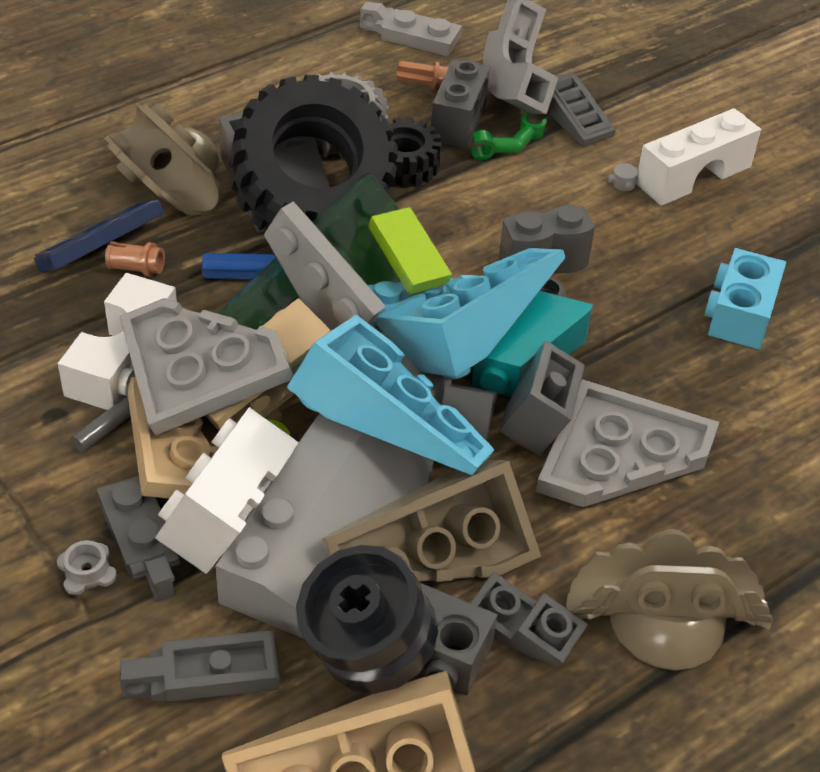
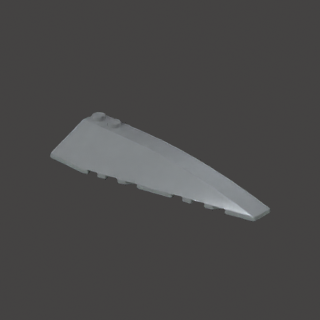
(320, 489)

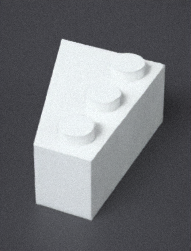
(224, 489)

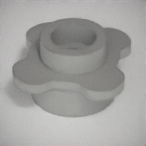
(81, 556)

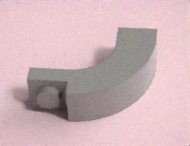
(510, 59)

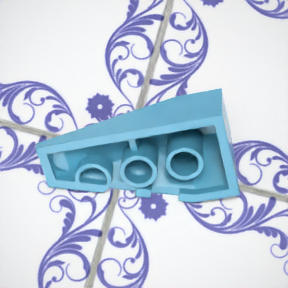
(471, 318)
(360, 382)

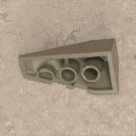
(451, 526)

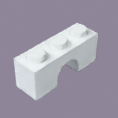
(673, 162)
(101, 367)

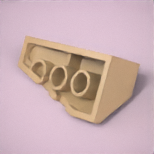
(385, 732)

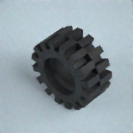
(417, 152)

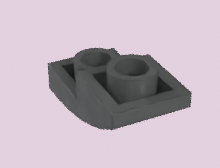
(531, 627)

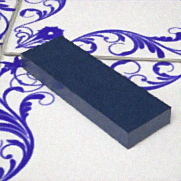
(98, 235)

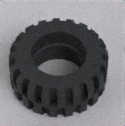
(309, 110)

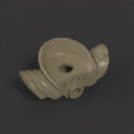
(189, 177)
(668, 598)

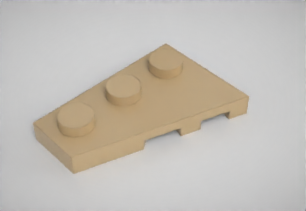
(165, 457)

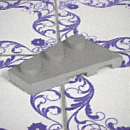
(319, 271)

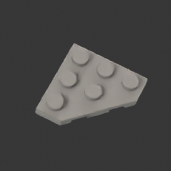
(198, 361)
(622, 446)

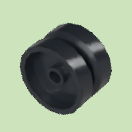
(367, 618)

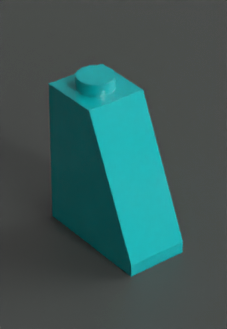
(547, 318)

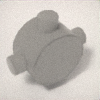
(624, 177)

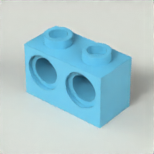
(745, 299)

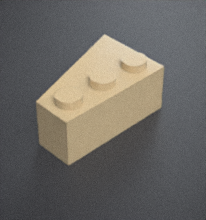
(298, 331)

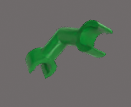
(507, 144)

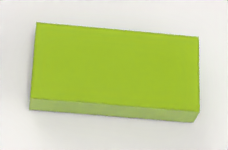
(409, 250)

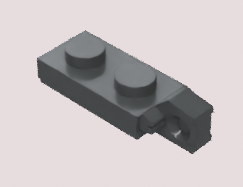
(134, 525)
(203, 668)

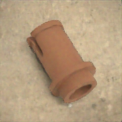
(144, 259)

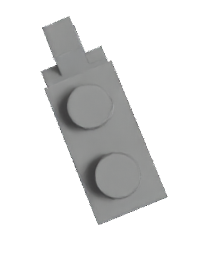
(410, 28)

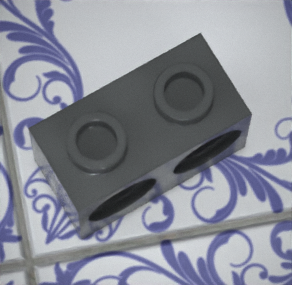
(460, 102)
(459, 626)

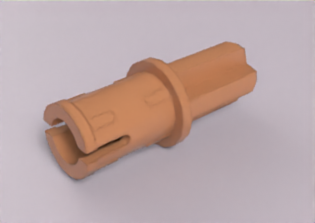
(421, 74)

